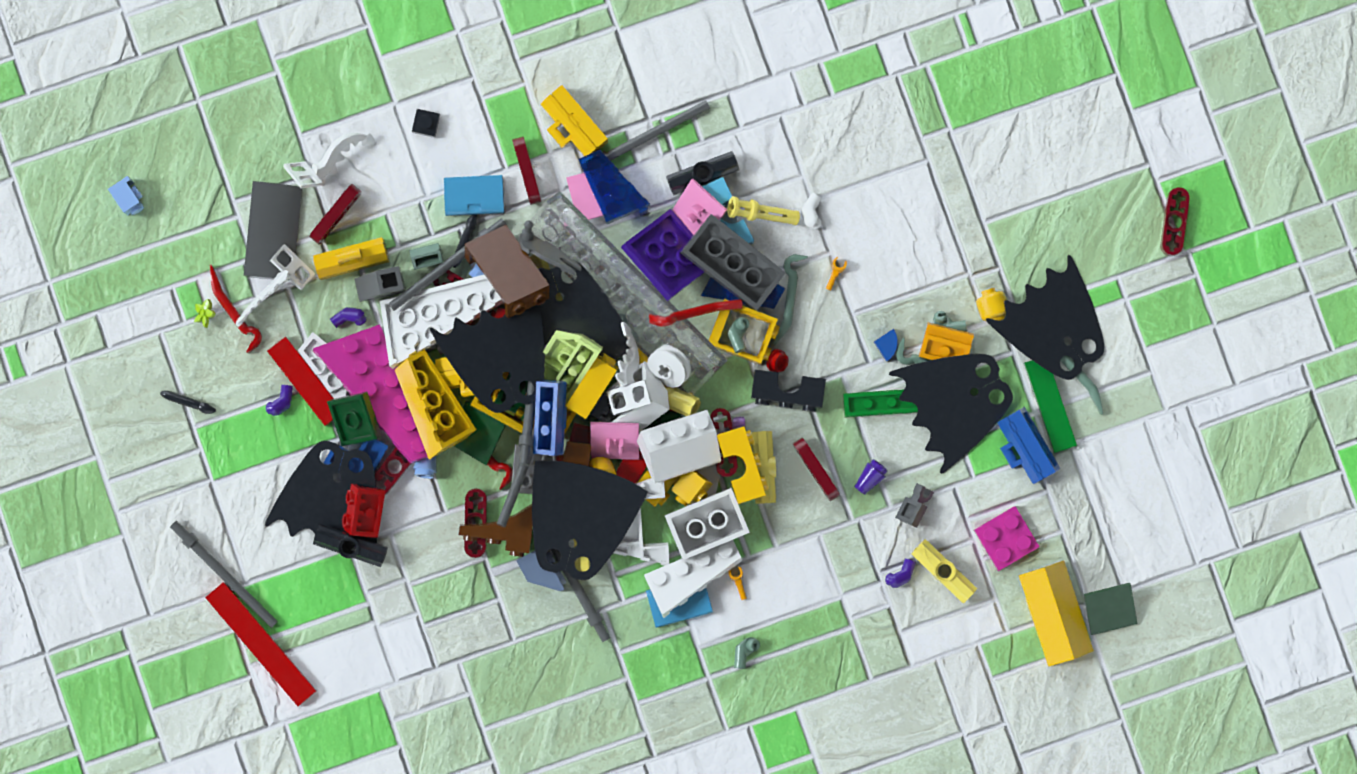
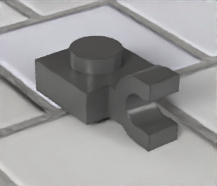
(914, 509)

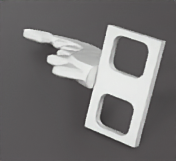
(327, 164)
(286, 274)
(625, 377)

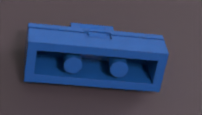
(550, 417)
(1029, 444)

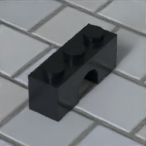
(766, 390)

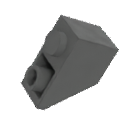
(380, 284)

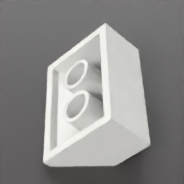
(645, 414)
(679, 446)
(706, 524)

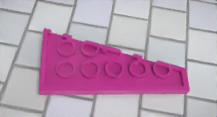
(363, 366)

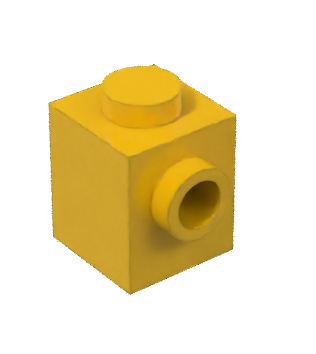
(691, 488)

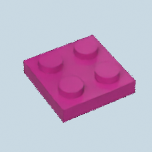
(1006, 538)

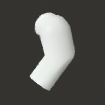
(809, 213)

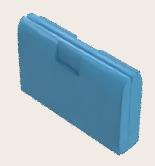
(473, 195)
(697, 605)

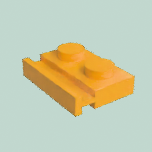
(944, 342)

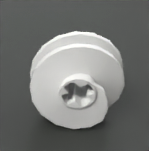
(669, 366)

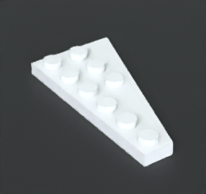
(437, 307)

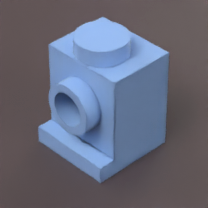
(126, 196)

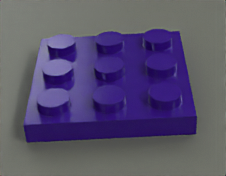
(658, 254)

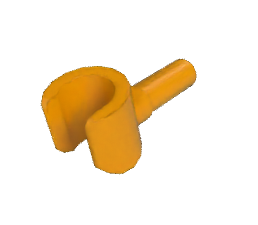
(836, 270)
(738, 582)

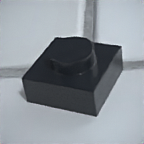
(426, 123)
(601, 407)

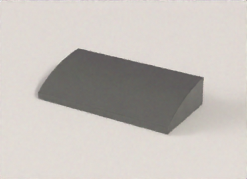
(271, 225)
(733, 262)

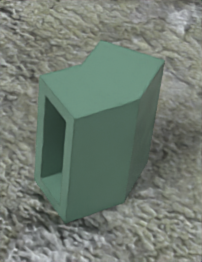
(426, 251)

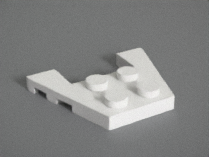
(633, 541)

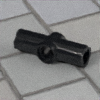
(717, 167)
(335, 541)

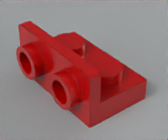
(363, 511)

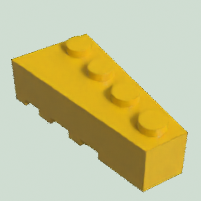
(432, 405)

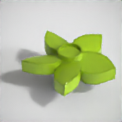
(204, 312)

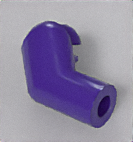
(349, 314)
(282, 403)
(901, 577)

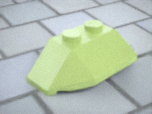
(569, 358)

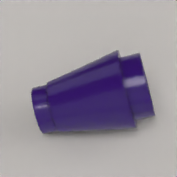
(871, 476)

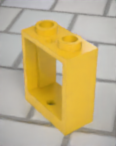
(764, 350)
(592, 385)

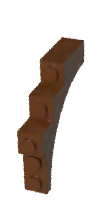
(519, 526)

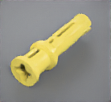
(752, 211)

